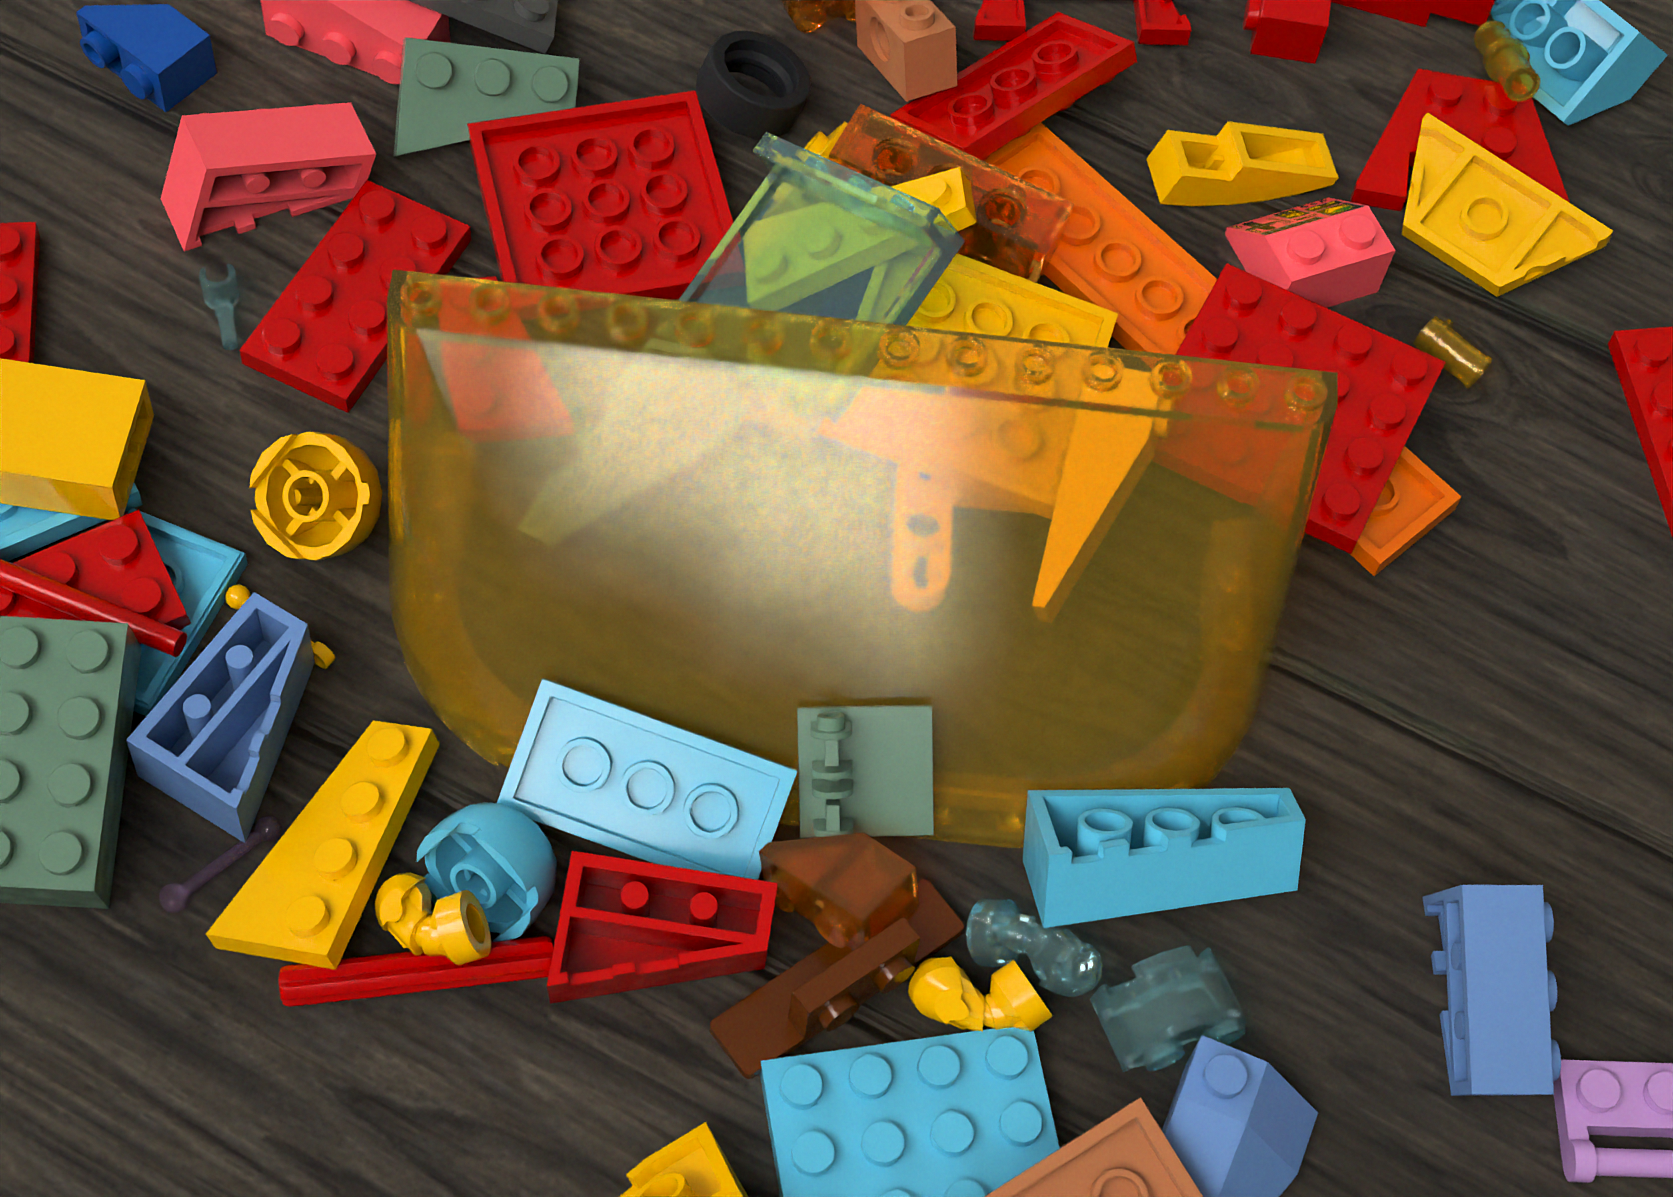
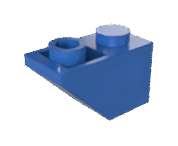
(149, 48)

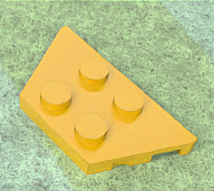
(1490, 215)

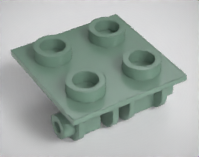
(865, 770)

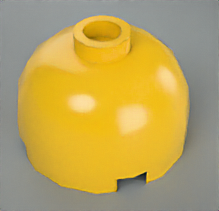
(315, 495)

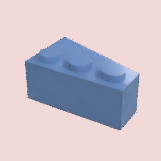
(228, 717)
(1496, 989)

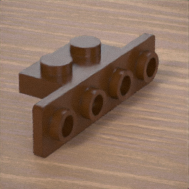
(832, 985)

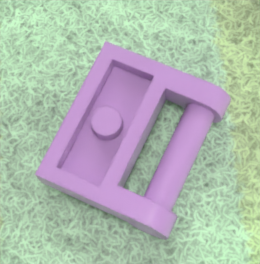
(1613, 1101)

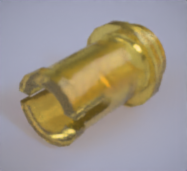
(1460, 356)

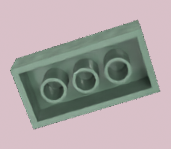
(63, 756)

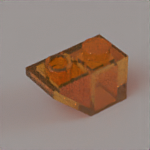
(841, 884)

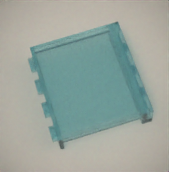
(827, 244)

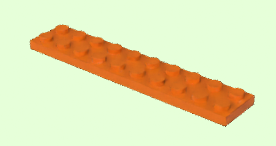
(1157, 288)

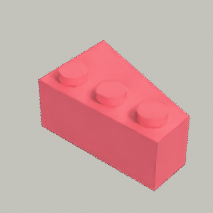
(355, 31)
(260, 163)

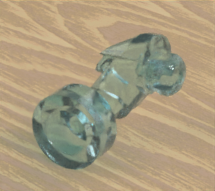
(1001, 932)

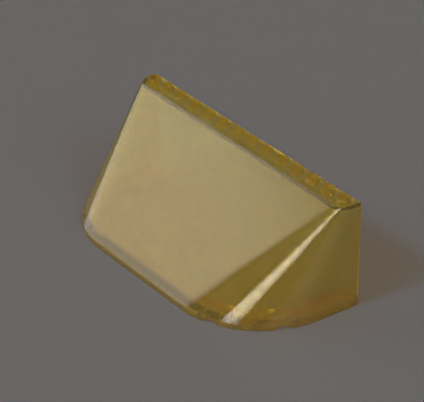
(842, 516)

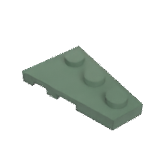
(462, 84)

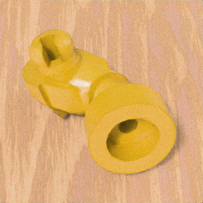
(452, 930)
(947, 995)

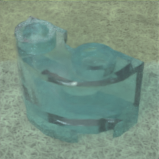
(1168, 1006)

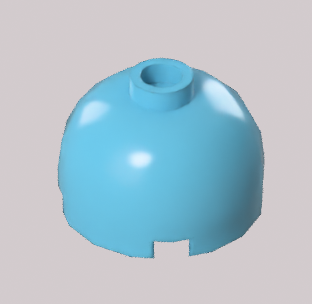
(498, 859)

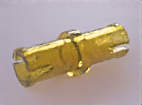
(1506, 61)

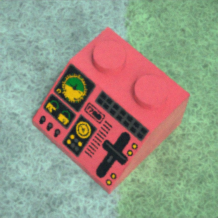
(1316, 250)

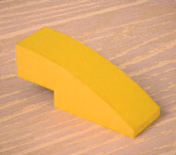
(1239, 165)

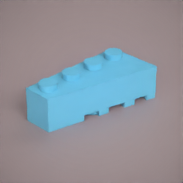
(1157, 849)

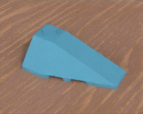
(1580, 52)

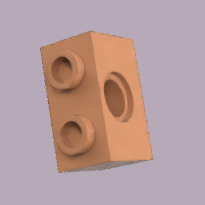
(908, 44)

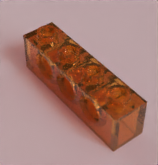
(1027, 215)

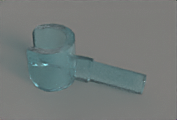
(222, 298)

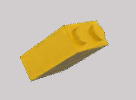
(70, 438)

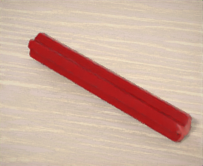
(413, 973)

